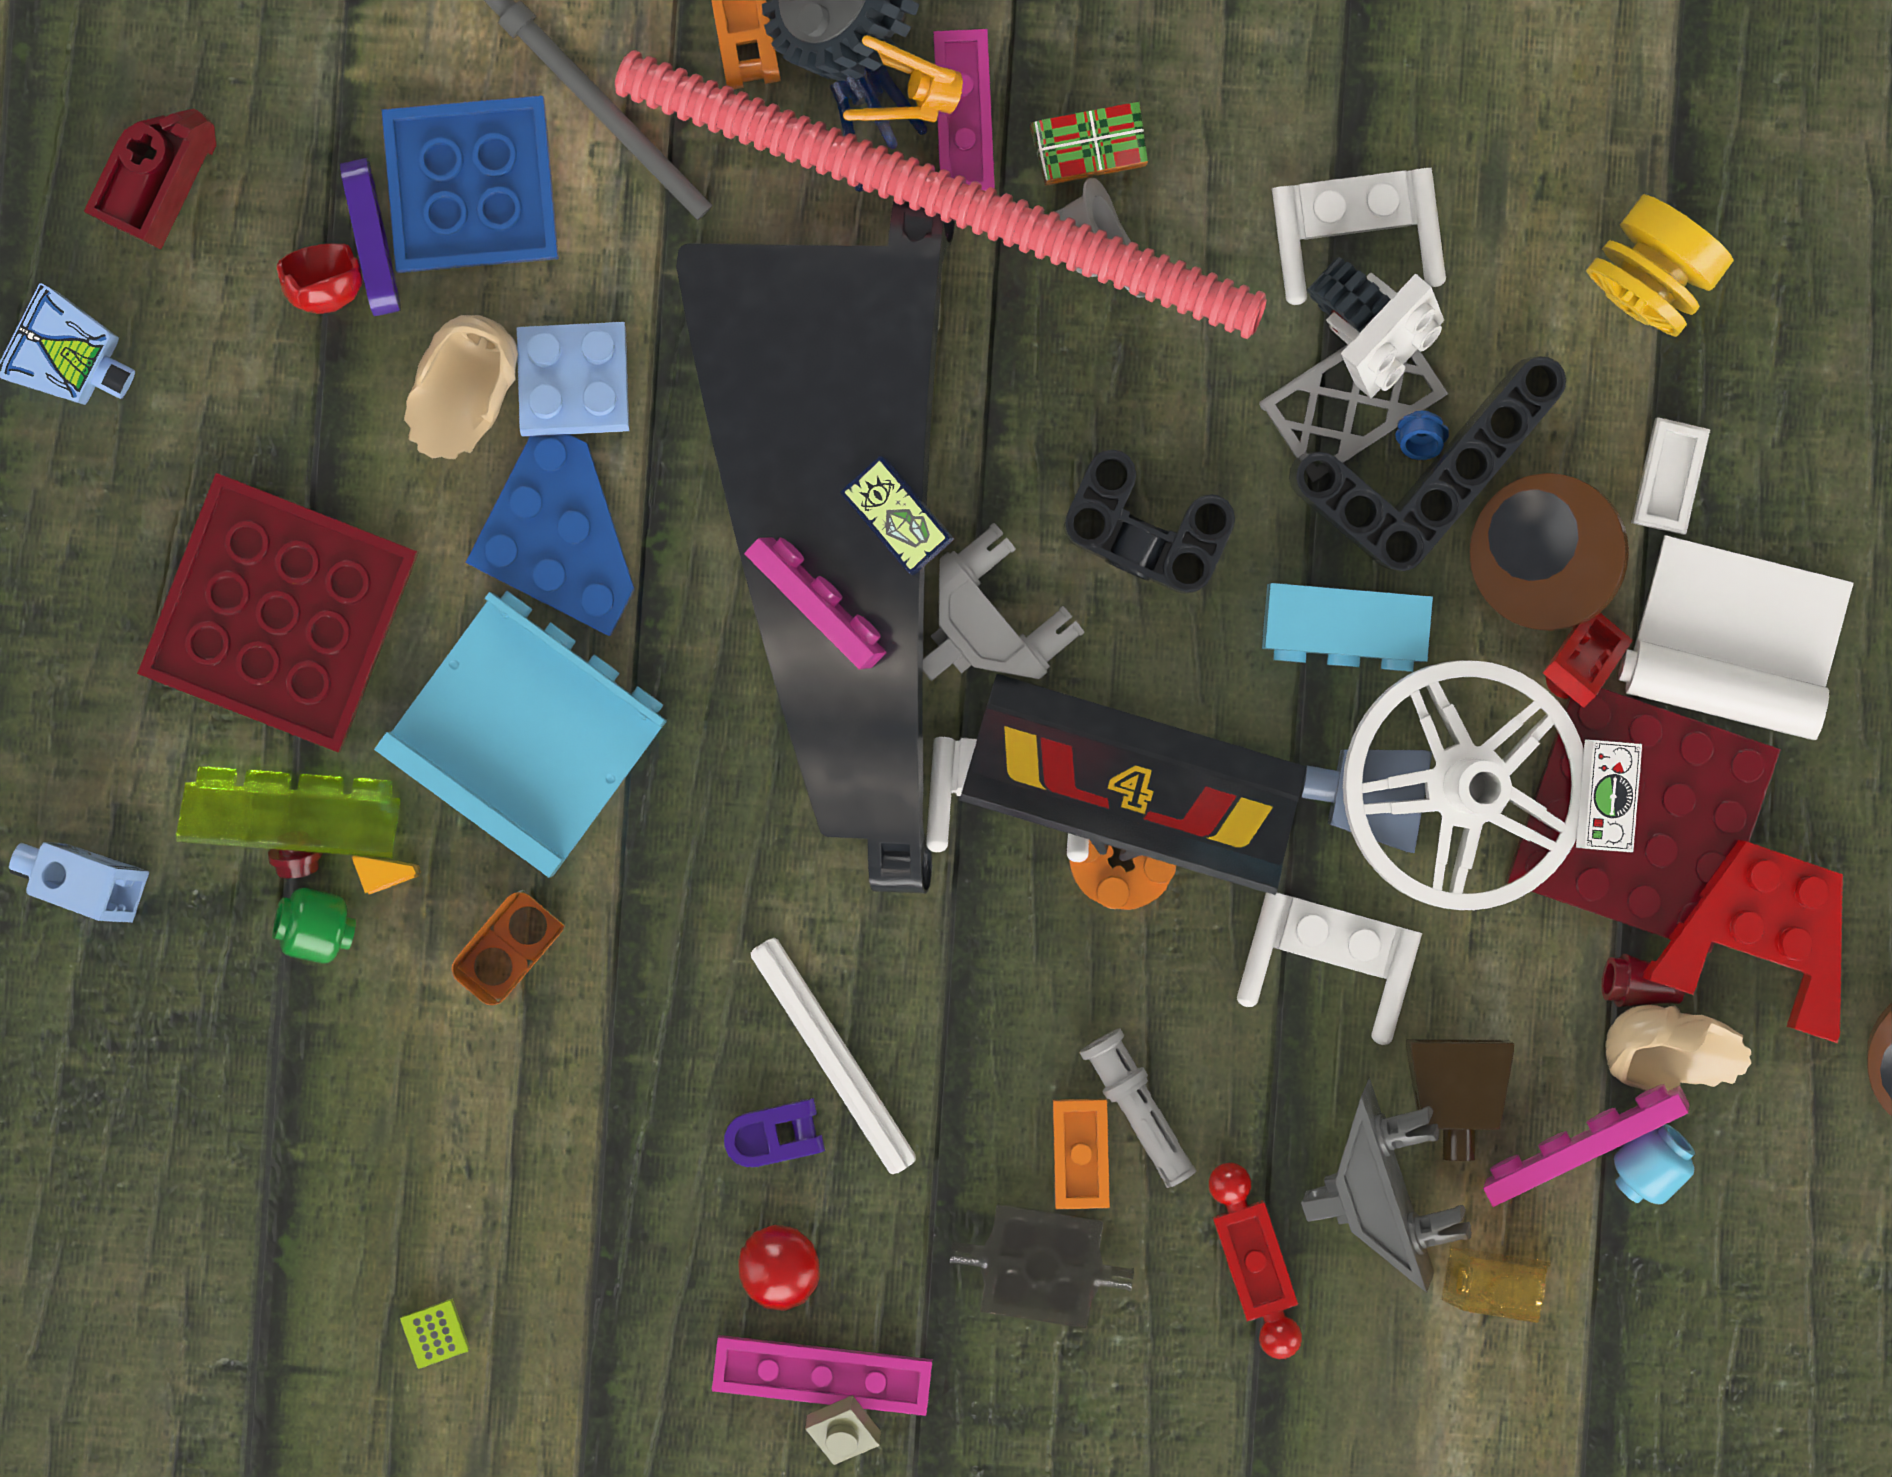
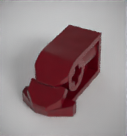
(145, 193)

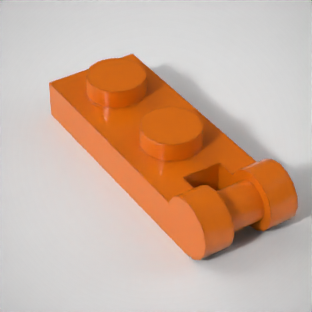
(741, 24)

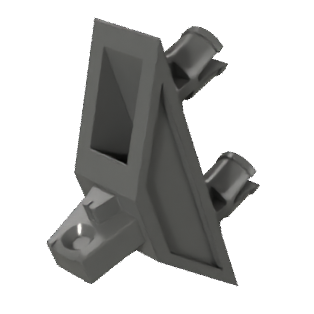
(1373, 1195)

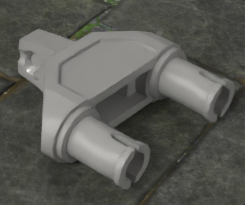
(973, 628)

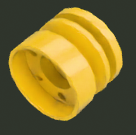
(1665, 257)

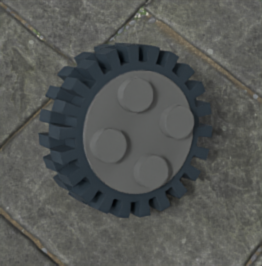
(829, 33)

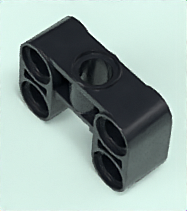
(1140, 546)

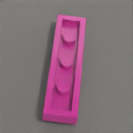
(1604, 1134)
(821, 1374)

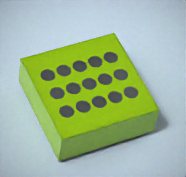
(435, 1333)

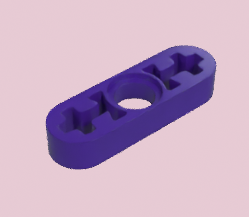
(370, 237)

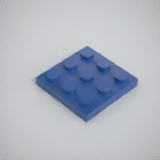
(470, 184)

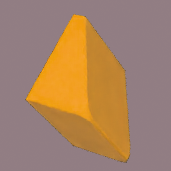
(382, 873)

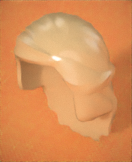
(460, 386)
(1671, 1047)

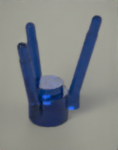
(866, 90)

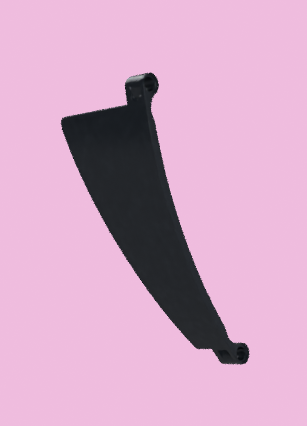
(804, 381)

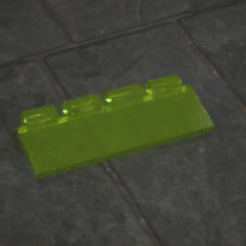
(274, 817)

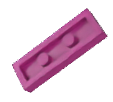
(967, 132)
(817, 601)

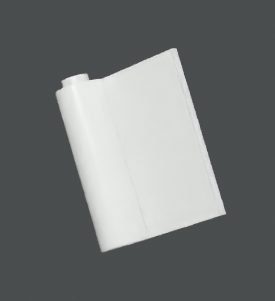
(1737, 638)

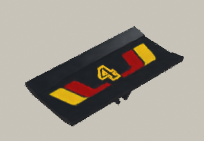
(1134, 784)

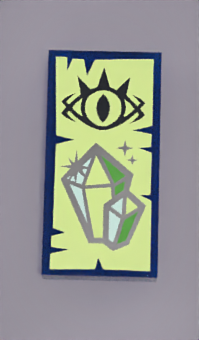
(897, 515)

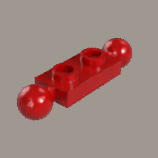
(1255, 1260)

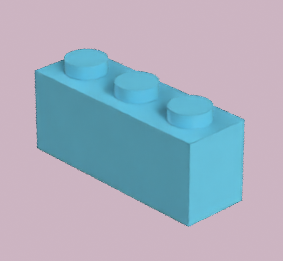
(1347, 625)

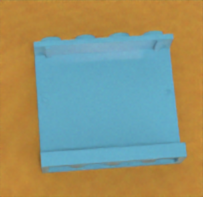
(523, 733)

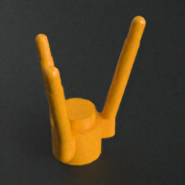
(929, 84)

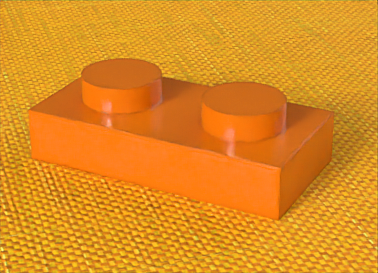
(1081, 1153)

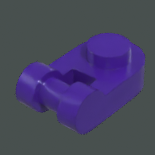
(754, 1139)

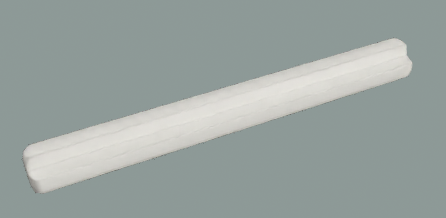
(833, 1056)

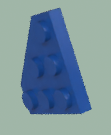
(557, 534)

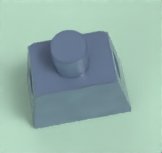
(1389, 829)

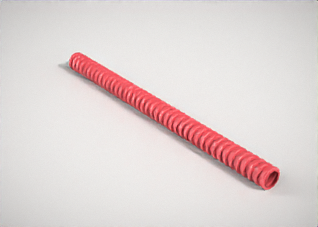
(939, 193)

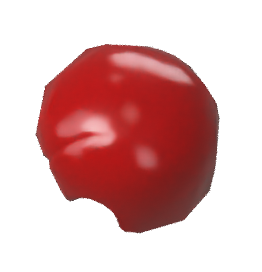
(320, 277)
(779, 1267)

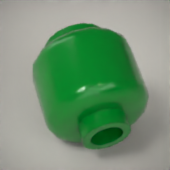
(313, 925)

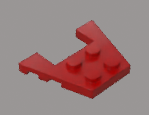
(1774, 912)

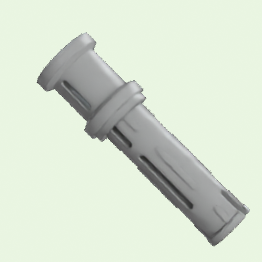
(1127, 1086)

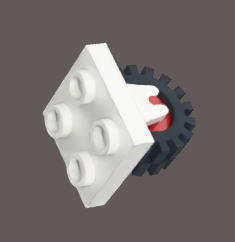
(1376, 322)

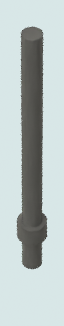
(519, 21)

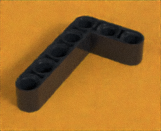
(1440, 475)

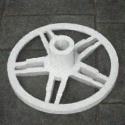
(1464, 786)

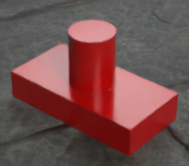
(1586, 659)

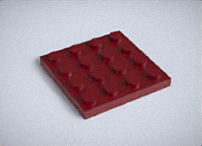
(278, 612)
(1693, 806)

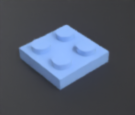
(572, 379)

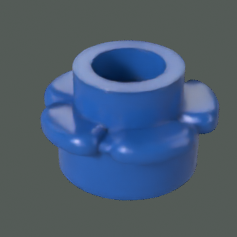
(1421, 435)

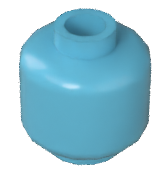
(1654, 1165)

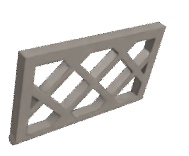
(1350, 443)

